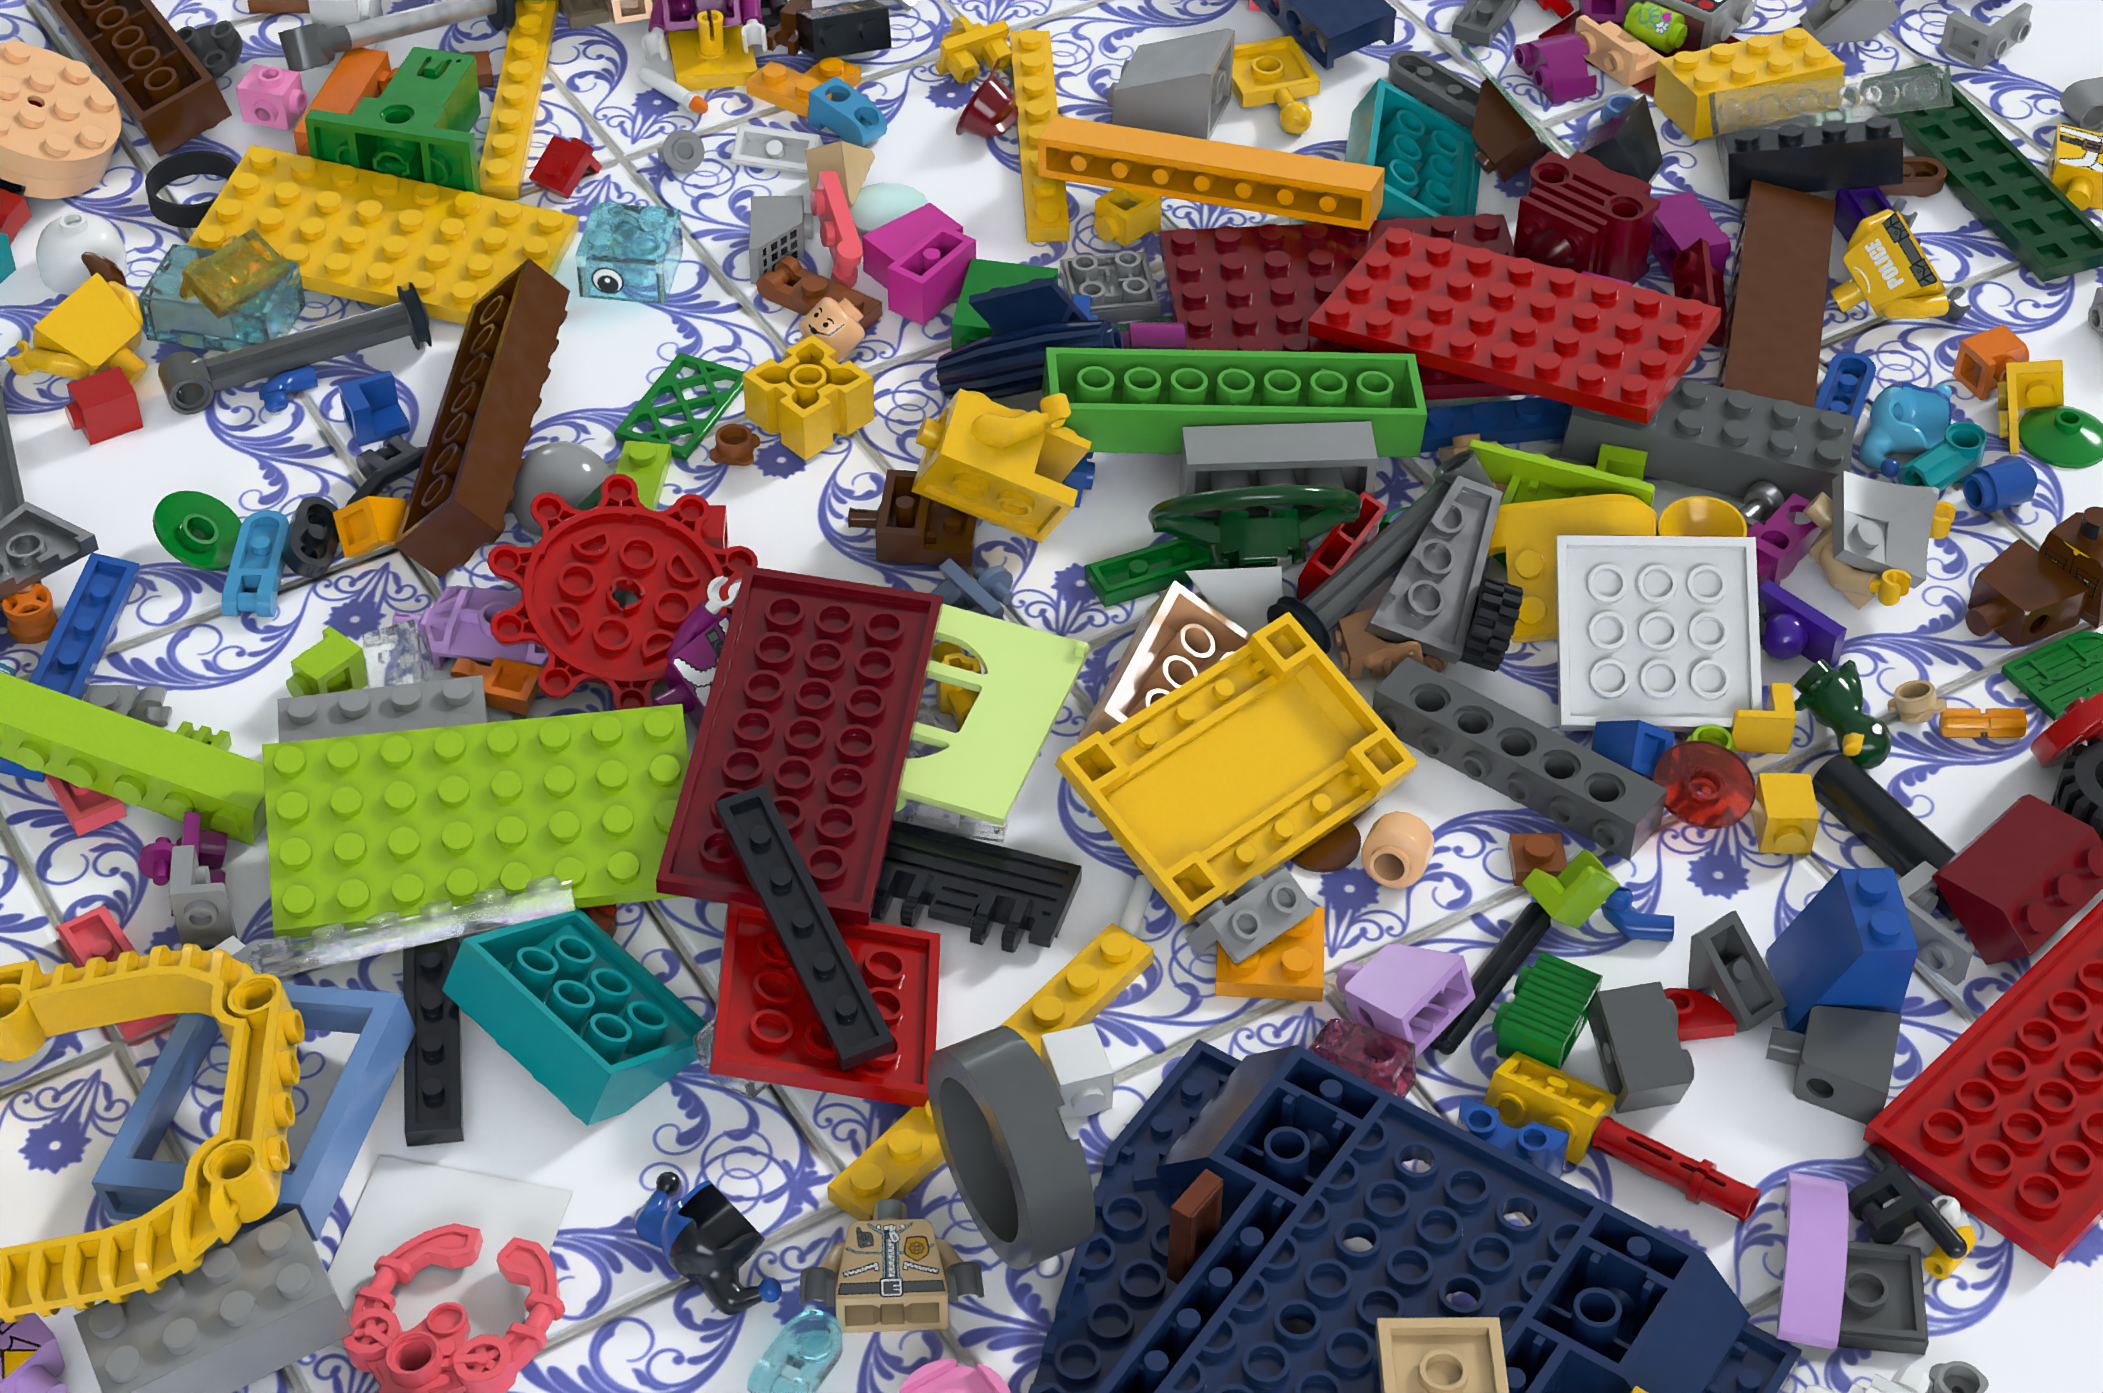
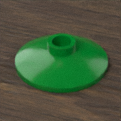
(2062, 436)
(197, 529)

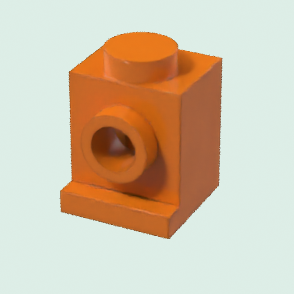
(1984, 358)

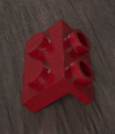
(1699, 281)

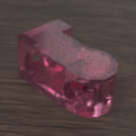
(1368, 1054)

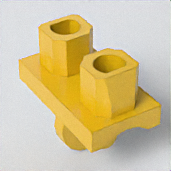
(972, 44)

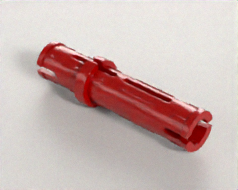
(1686, 1174)

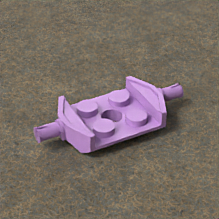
(461, 627)

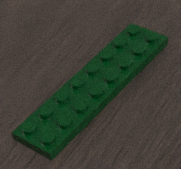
(2004, 188)

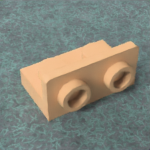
(1617, 51)

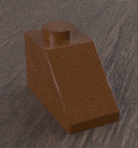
(1502, 135)

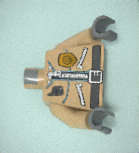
(891, 1275)

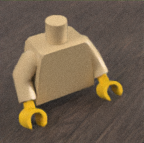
(1856, 583)

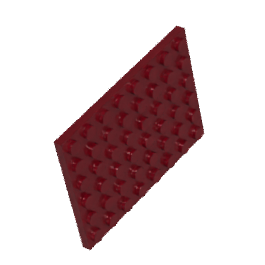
(1266, 281)

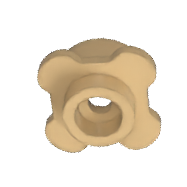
(1916, 702)

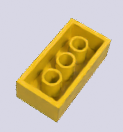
(1759, 61)

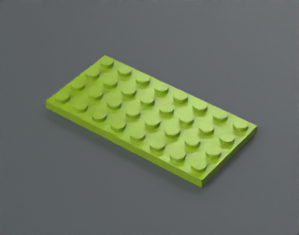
(470, 810)

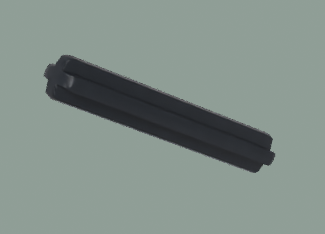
(1495, 973)

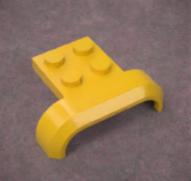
(1529, 535)

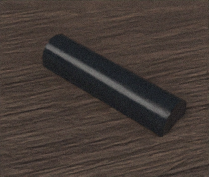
(1880, 820)

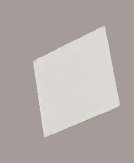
(415, 1197)

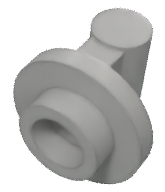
(682, 151)

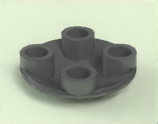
(214, 45)

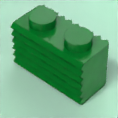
(1546, 1010)

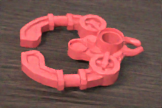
(437, 1351)

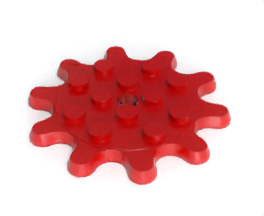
(589, 557)

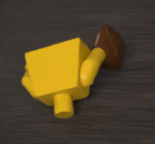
(88, 330)

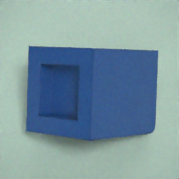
(372, 408)
(1632, 744)

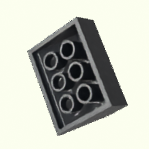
(1814, 156)

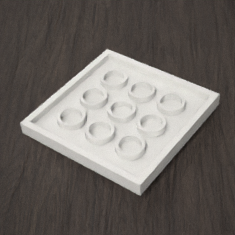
(1656, 630)

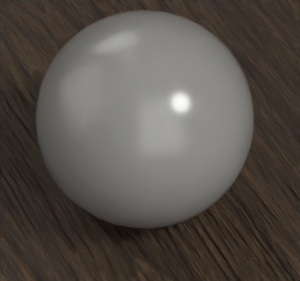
(559, 469)

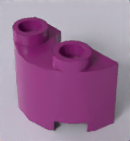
(1557, 66)

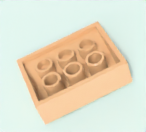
(1170, 647)

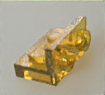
(233, 273)

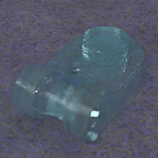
(808, 1343)

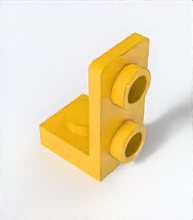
(2027, 386)

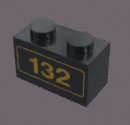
(844, 29)

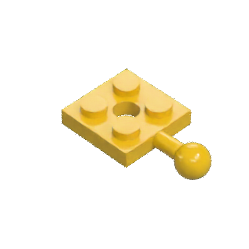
(1286, 79)

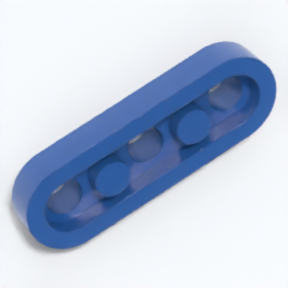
(1847, 385)

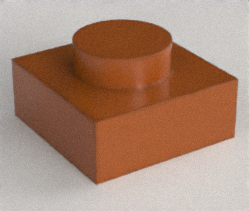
(1534, 851)

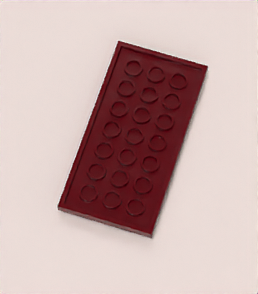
(823, 711)

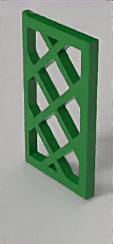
(643, 411)

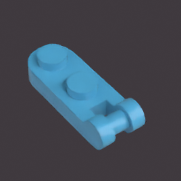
(256, 565)

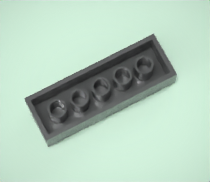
(1724, 441)

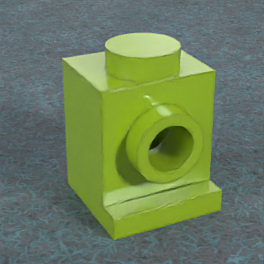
(328, 667)

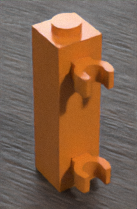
(356, 75)

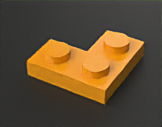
(791, 88)
(1281, 970)

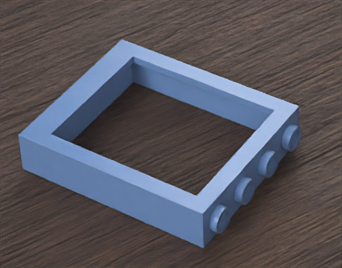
(135, 1184)

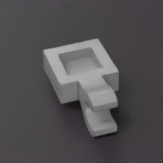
(128, 701)

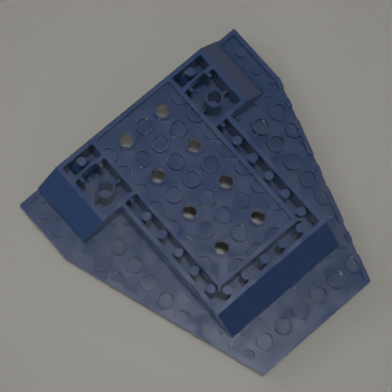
(1318, 1160)

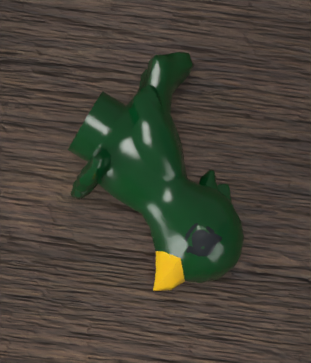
(1837, 703)

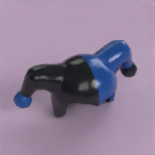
(705, 1242)

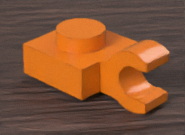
(507, 683)

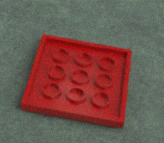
(773, 1036)

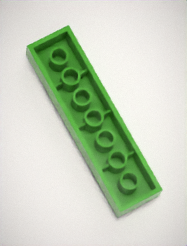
(1147, 395)

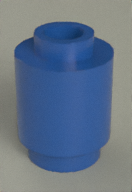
(2000, 485)

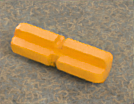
(1994, 723)

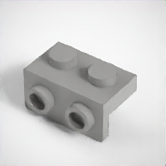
(1254, 919)

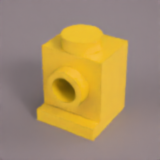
(1127, 215)

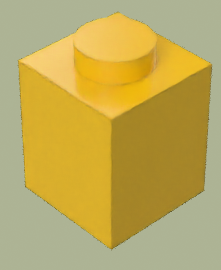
(1785, 813)

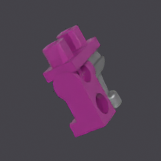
(1779, 540)

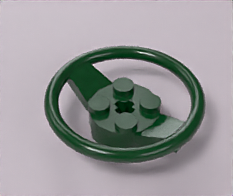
(1255, 539)

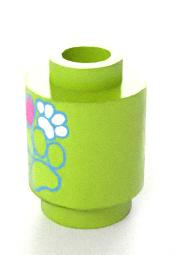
(1656, 26)

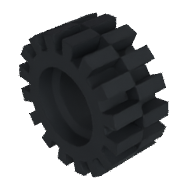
(1492, 623)

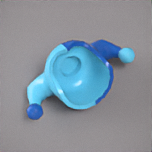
(1905, 421)

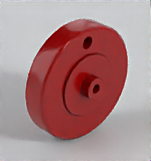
(2076, 727)

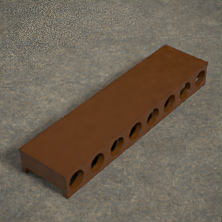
(1777, 294)

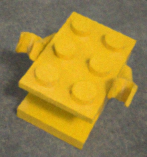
(1001, 462)

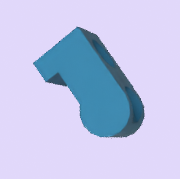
(846, 114)

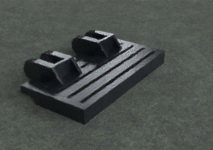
(975, 885)

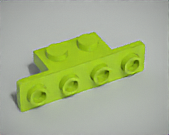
(1541, 478)

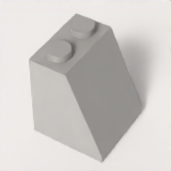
(1176, 85)

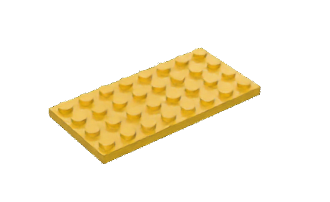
(374, 231)

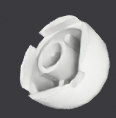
(66, 240)

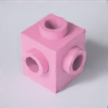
(271, 96)

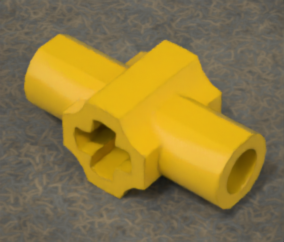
(952, 698)

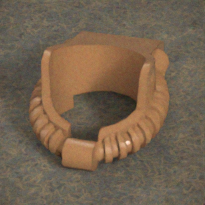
(1370, 651)

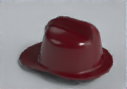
(989, 110)

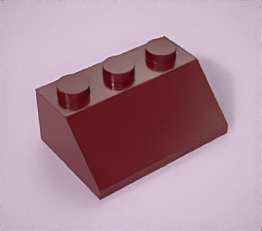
(2022, 878)

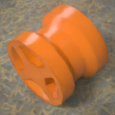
(30, 614)

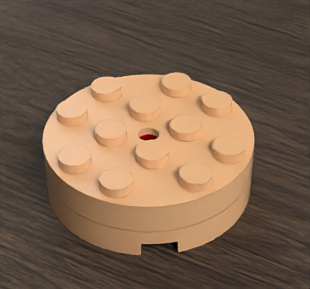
(53, 122)

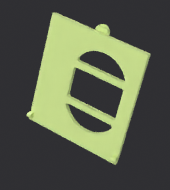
(1007, 726)

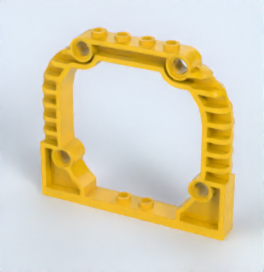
(227, 1178)

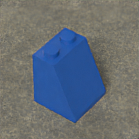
(1846, 948)

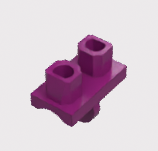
(210, 847)

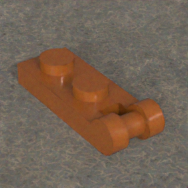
(802, 290)

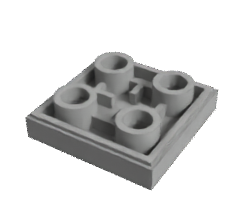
(1117, 283)

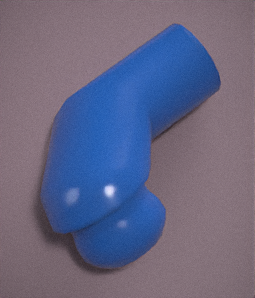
(284, 384)
(1632, 923)

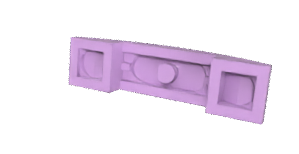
(1813, 1260)

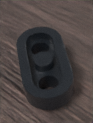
(311, 538)

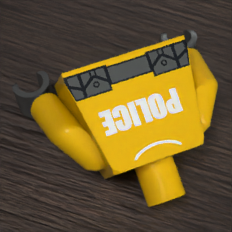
(1894, 271)

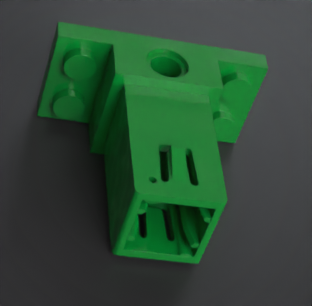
(414, 126)

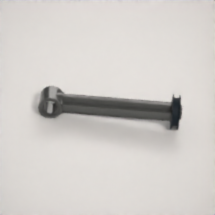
(192, 381)
(1377, 558)

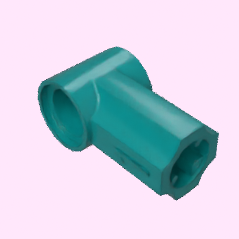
(1948, 460)

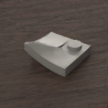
(1882, 525)

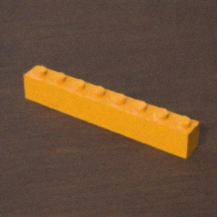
(1211, 172)

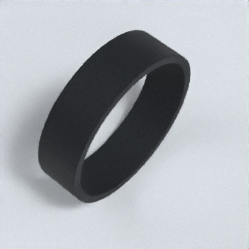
(181, 166)

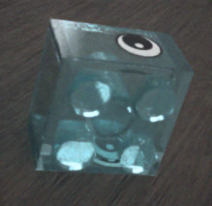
(629, 253)

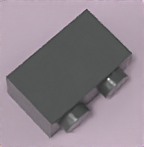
(1640, 1046)

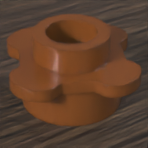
(734, 445)

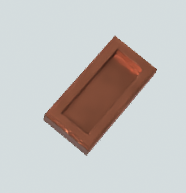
(1194, 1224)

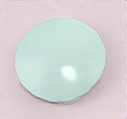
(883, 203)

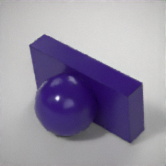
(1798, 628)

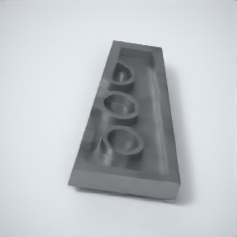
(37, 545)
(1442, 575)

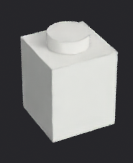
(1079, 1070)

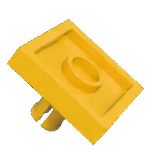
(710, 55)

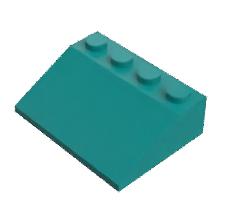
(1423, 155)
(575, 1011)

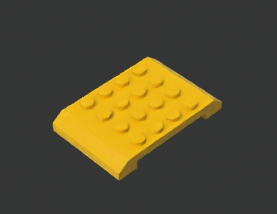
(1238, 768)

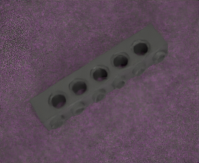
(1520, 758)

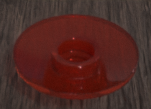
(1710, 770)

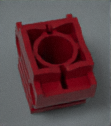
(1586, 218)

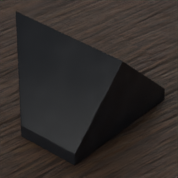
(1627, 143)

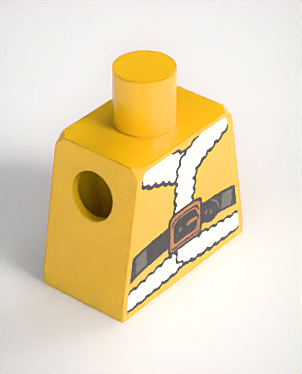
(2077, 166)

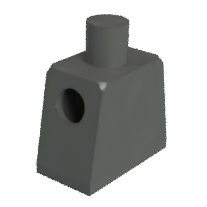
(1841, 1059)

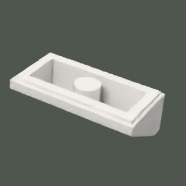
(773, 148)

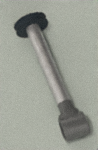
(316, 45)

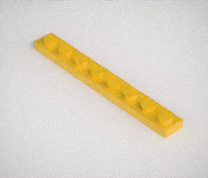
(517, 99)
(1036, 101)
(1066, 1001)

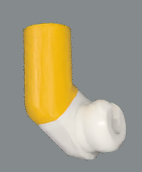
(1937, 1262)

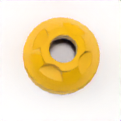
(1701, 518)

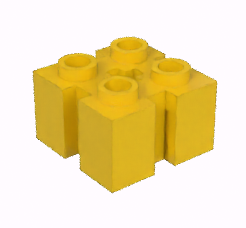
(809, 397)

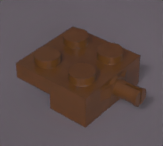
(916, 527)

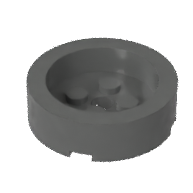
(1010, 1147)

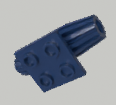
(1022, 324)

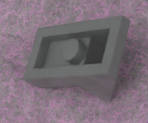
(1730, 963)

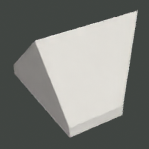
(1241, 593)

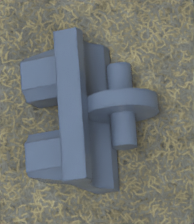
(979, 596)

